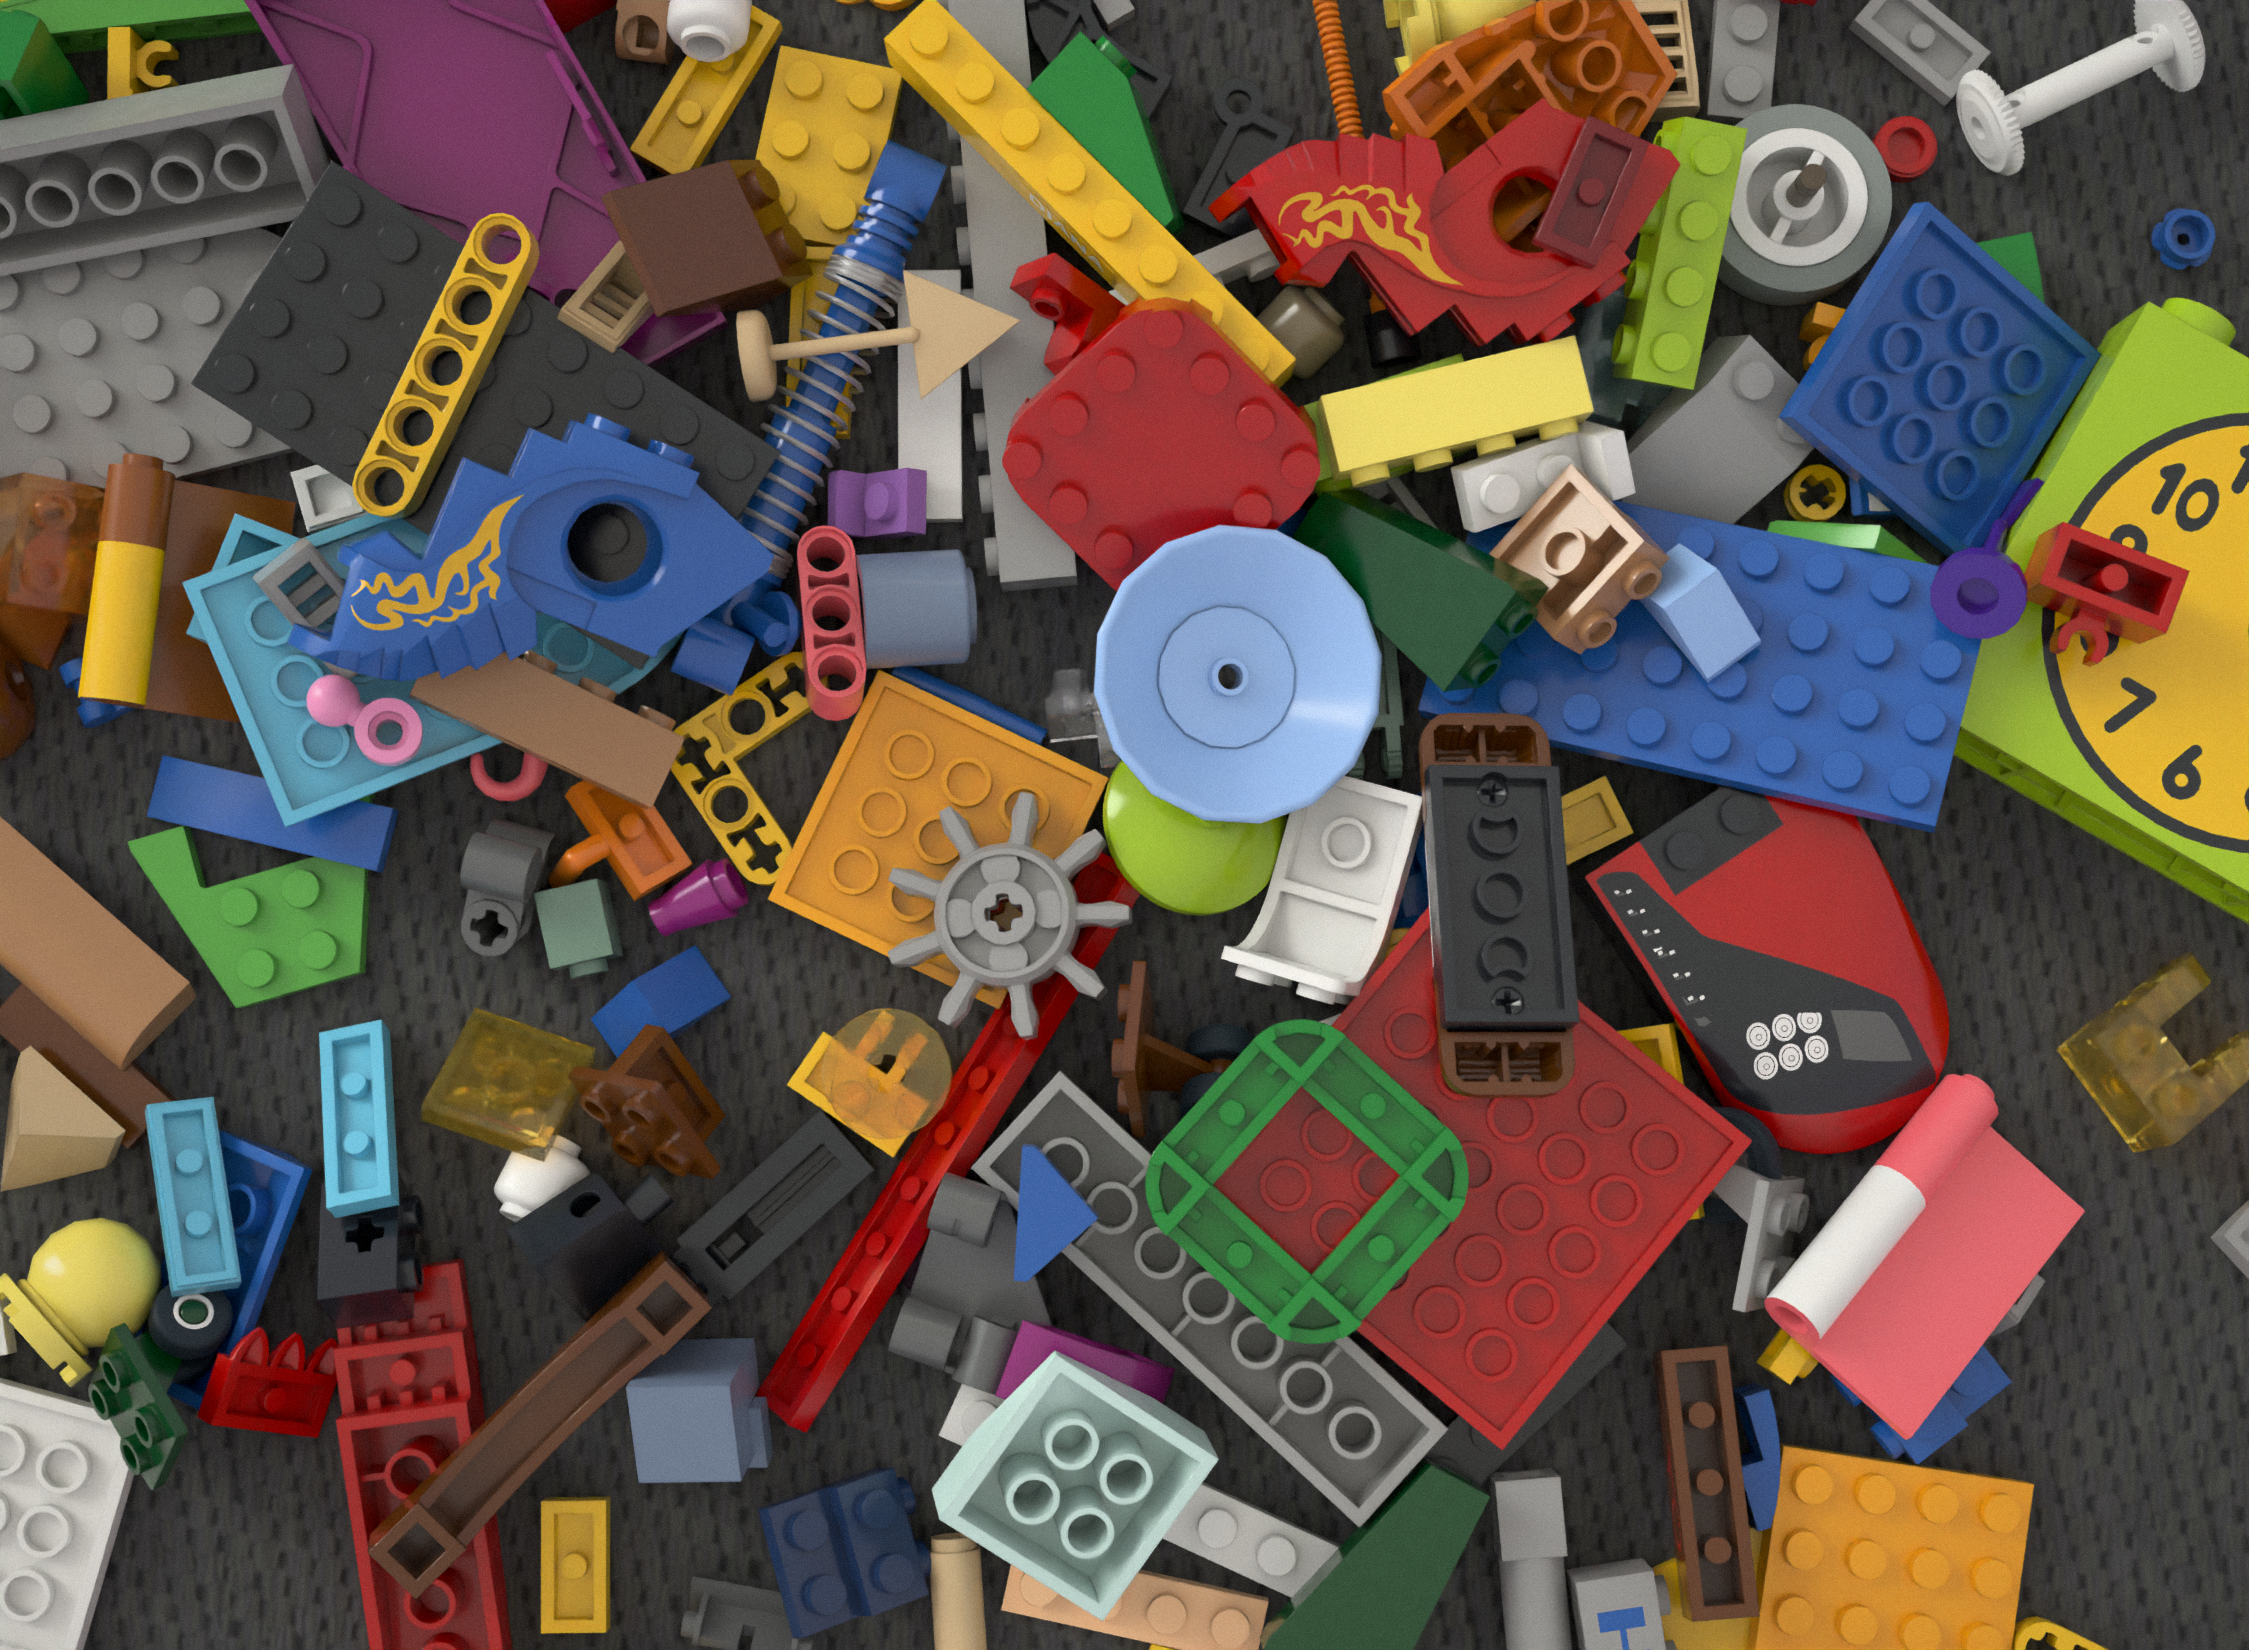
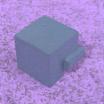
(699, 1413)

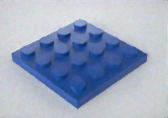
(1940, 383)

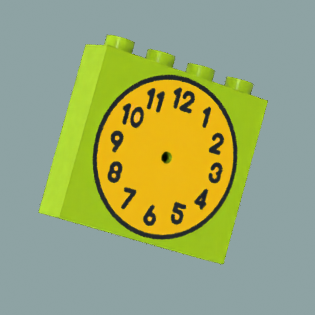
(2159, 730)

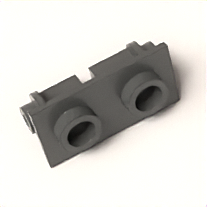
(726, 1611)

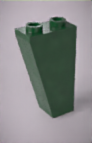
(1424, 588)
(1388, 1571)

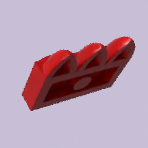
(272, 1390)

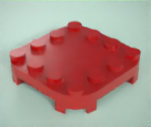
(1159, 439)

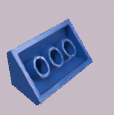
(263, 1199)

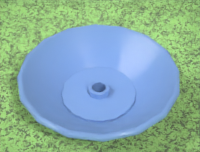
(1299, 663)

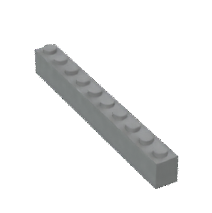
(998, 239)

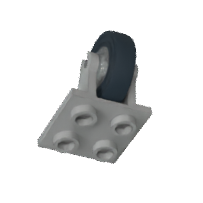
(1767, 1202)

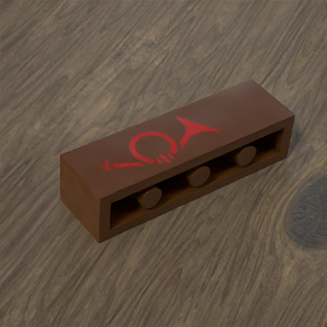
(1705, 1484)

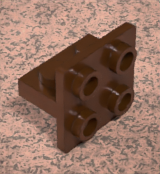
(653, 1106)

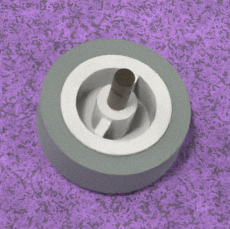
(1803, 206)

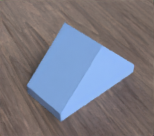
(1701, 613)

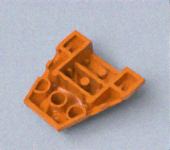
(1571, 52)

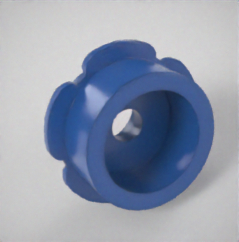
(2199, 235)

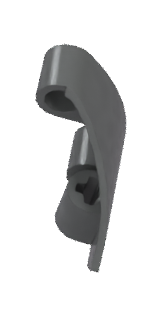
(965, 1293)

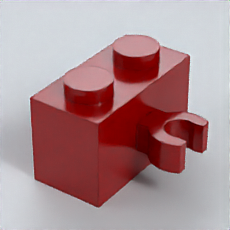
(2101, 589)

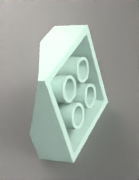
(1075, 1480)

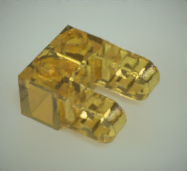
(2139, 1072)

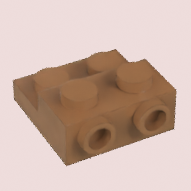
(1586, 556)

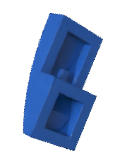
(1763, 1461)

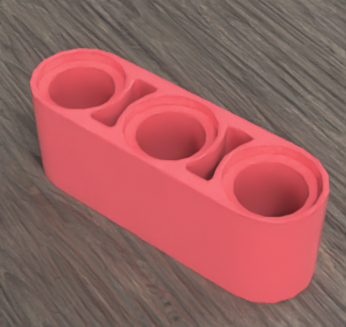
(830, 595)

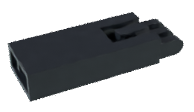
(782, 1200)

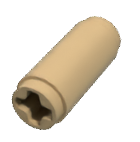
(957, 1593)

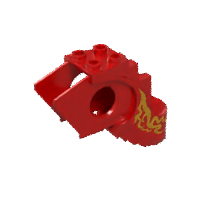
(1431, 235)

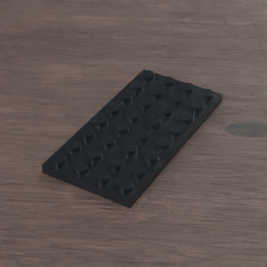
(340, 318)

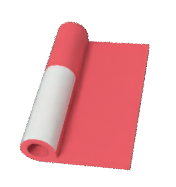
(1924, 1256)

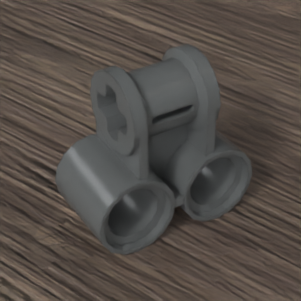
(501, 876)

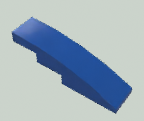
(245, 809)

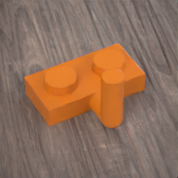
(626, 835)

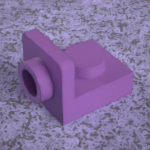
(878, 503)

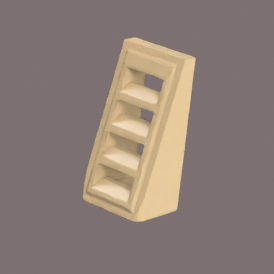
(1685, 100)
(609, 302)

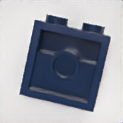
(846, 1550)

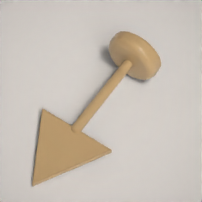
(944, 333)

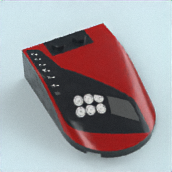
(1780, 965)

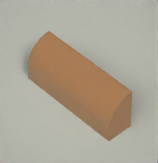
(82, 956)

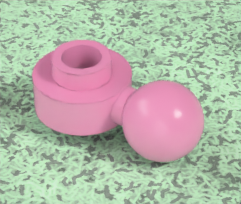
(337, 702)

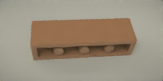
(560, 723)

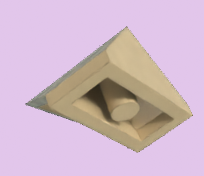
(53, 1127)

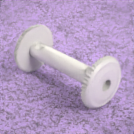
(2164, 40)

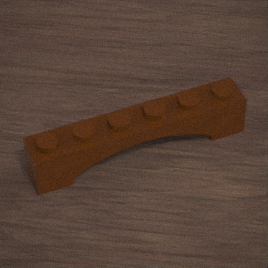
(481, 1475)

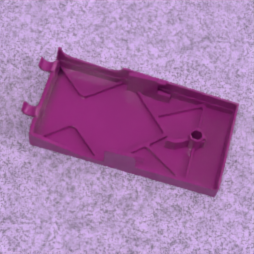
(473, 118)

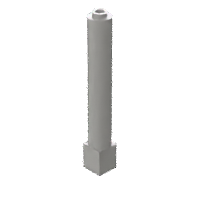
(1531, 1555)

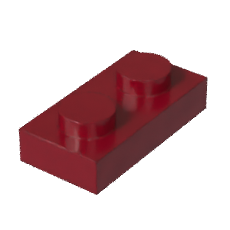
(1590, 192)

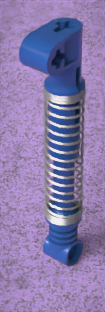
(868, 275)

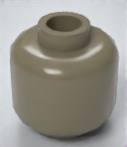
(1305, 326)

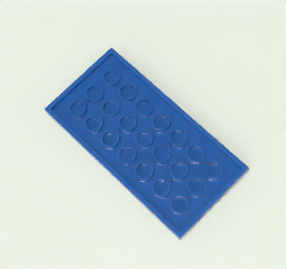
(1835, 709)

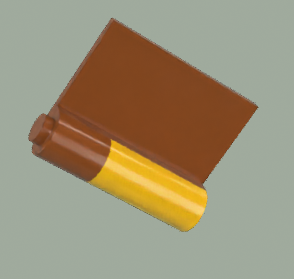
(139, 613)

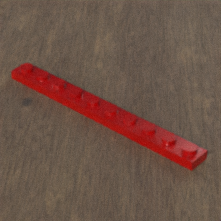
(949, 1143)

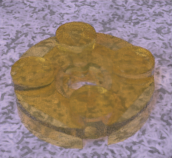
(857, 1096)

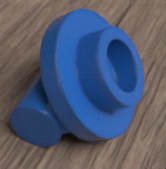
(773, 622)

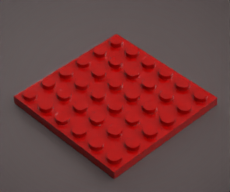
(1558, 1208)

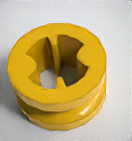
(1814, 475)

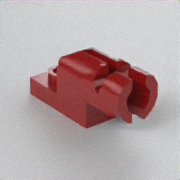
(1070, 299)

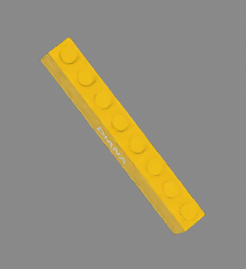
(1064, 178)

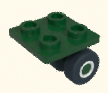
(137, 1372)

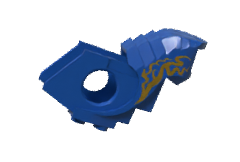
(506, 554)

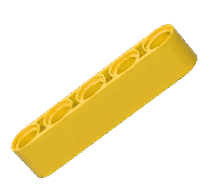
(445, 333)

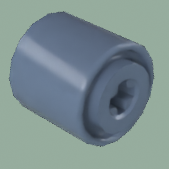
(916, 608)

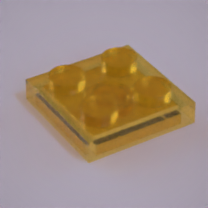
(507, 1084)

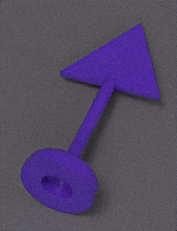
(1981, 588)

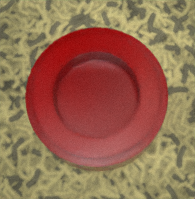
(1906, 148)

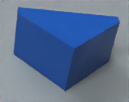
(666, 996)
(1048, 1213)

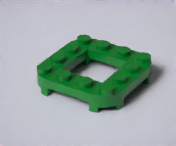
(1381, 1244)

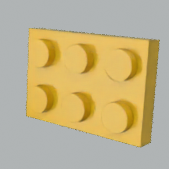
(825, 138)

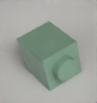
(579, 927)

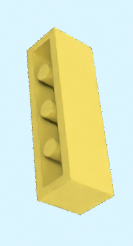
(1455, 410)

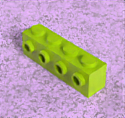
(1679, 257)

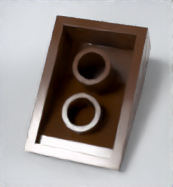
(709, 238)

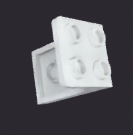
(1334, 892)

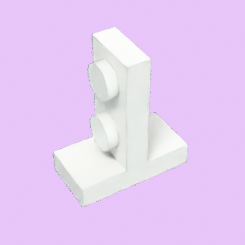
(1511, 481)

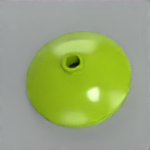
(1182, 859)

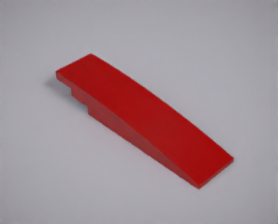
(406, 1406)

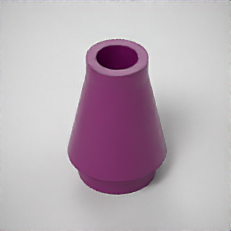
(702, 897)

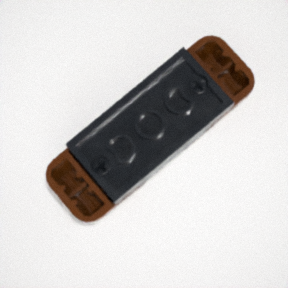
(1498, 906)

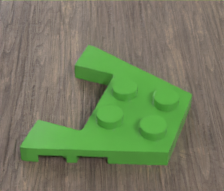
(266, 929)

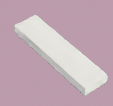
(933, 425)

